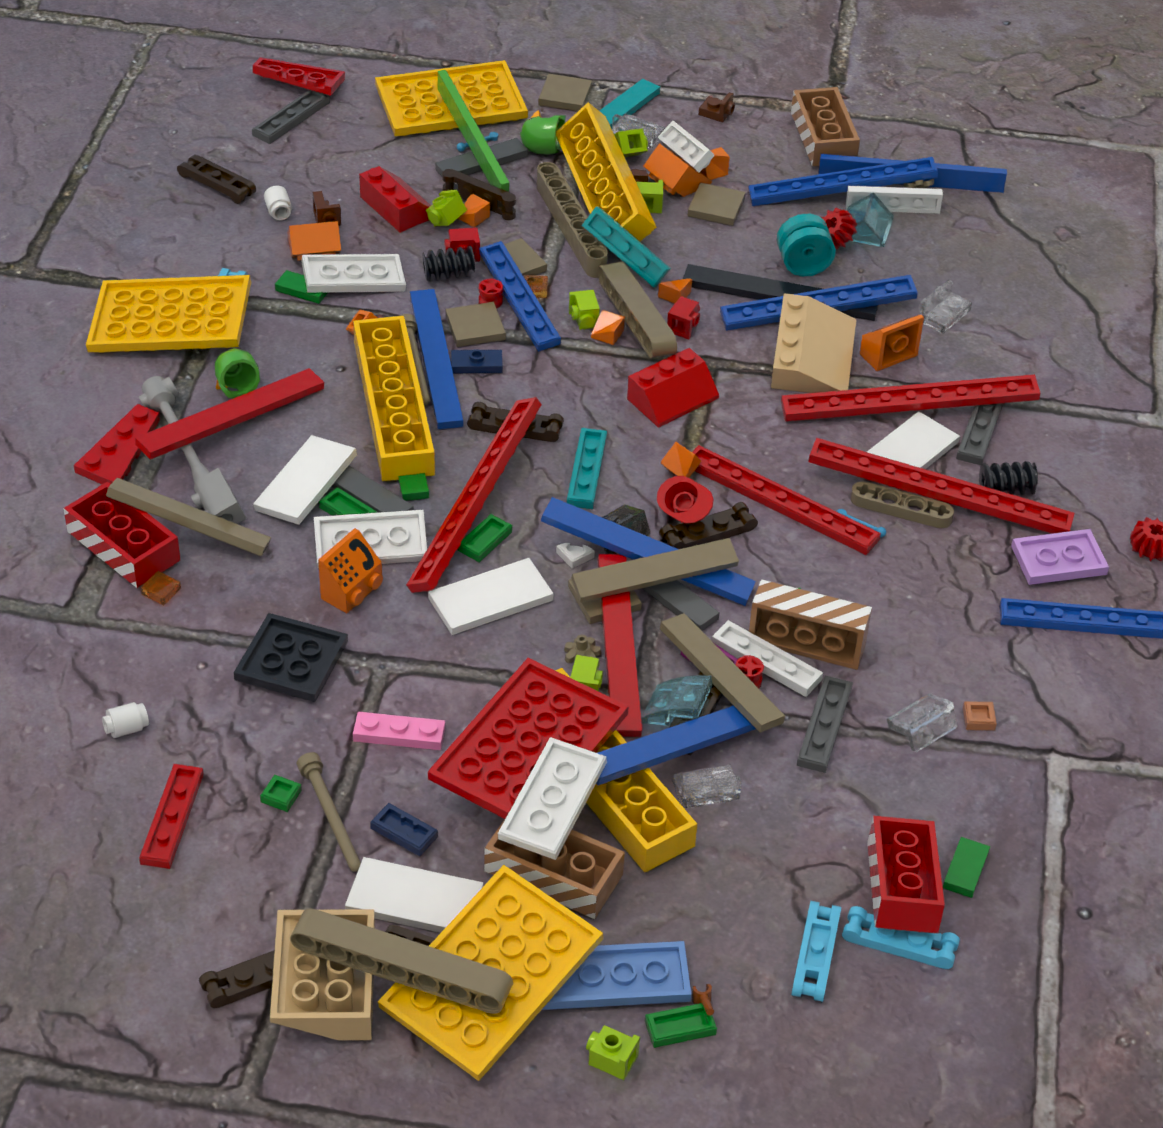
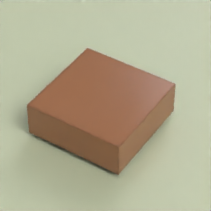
(979, 715)

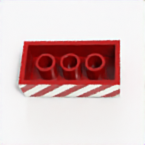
(122, 535)
(905, 874)

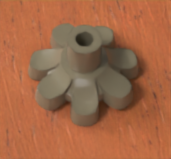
(919, 184)
(581, 646)

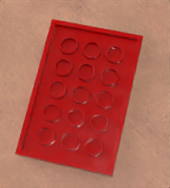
(509, 734)

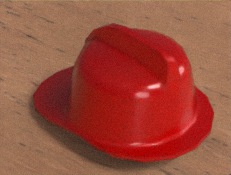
(684, 499)

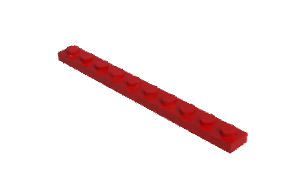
(910, 397)
(940, 487)
(473, 496)

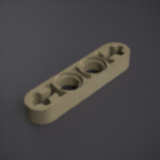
(903, 501)

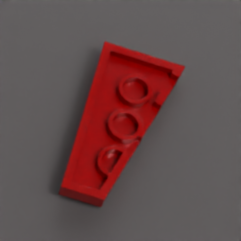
(304, 76)
(117, 449)

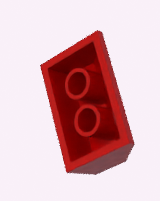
(393, 199)
(672, 387)

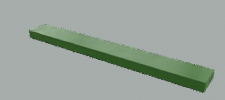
(471, 132)

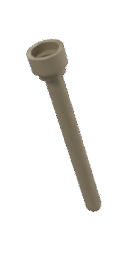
(411, 325)
(311, 768)

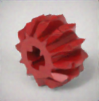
(841, 226)
(1148, 539)

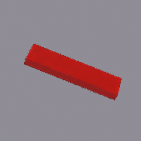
(171, 816)

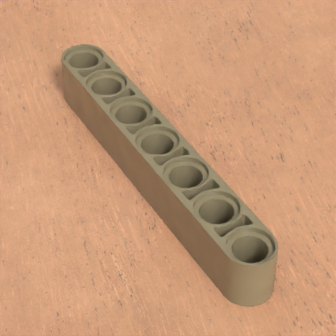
(570, 217)
(637, 309)
(402, 960)

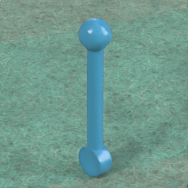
(492, 136)
(882, 530)

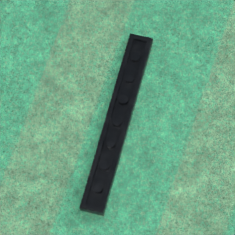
(756, 287)

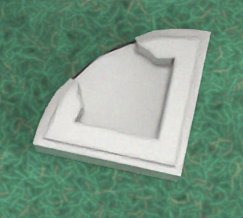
(574, 555)

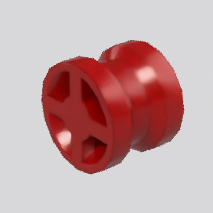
(491, 291)
(752, 668)

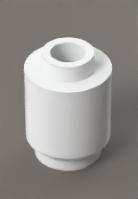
(278, 202)
(125, 719)

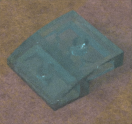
(677, 698)

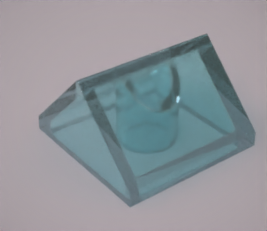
(872, 221)

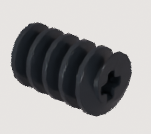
(448, 263)
(1009, 476)

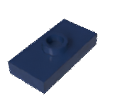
(476, 361)
(404, 829)

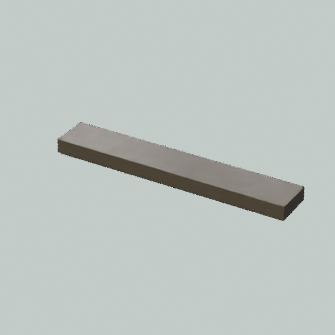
(188, 516)
(654, 570)
(724, 672)

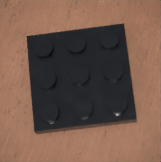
(291, 657)

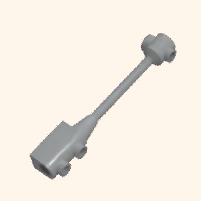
(211, 487)

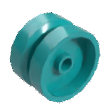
(805, 245)

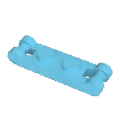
(902, 943)
(816, 950)

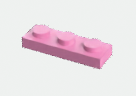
(399, 730)

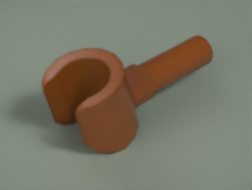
(704, 998)

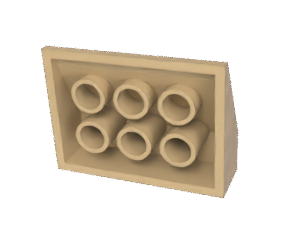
(812, 347)
(317, 992)

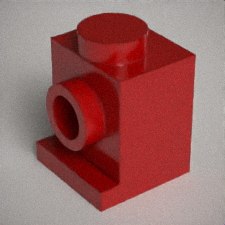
(462, 238)
(683, 317)

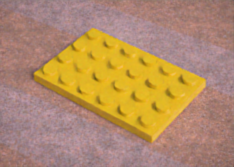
(417, 106)
(169, 314)
(509, 929)

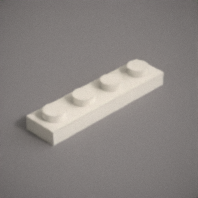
(686, 146)
(900, 199)
(776, 662)

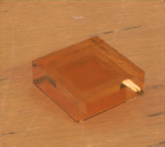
(538, 285)
(160, 588)

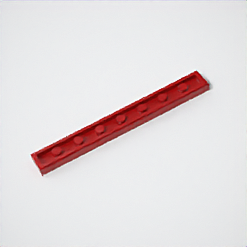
(229, 413)
(786, 501)
(621, 653)

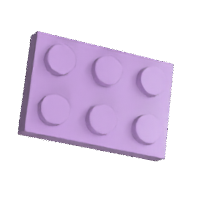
(1059, 556)

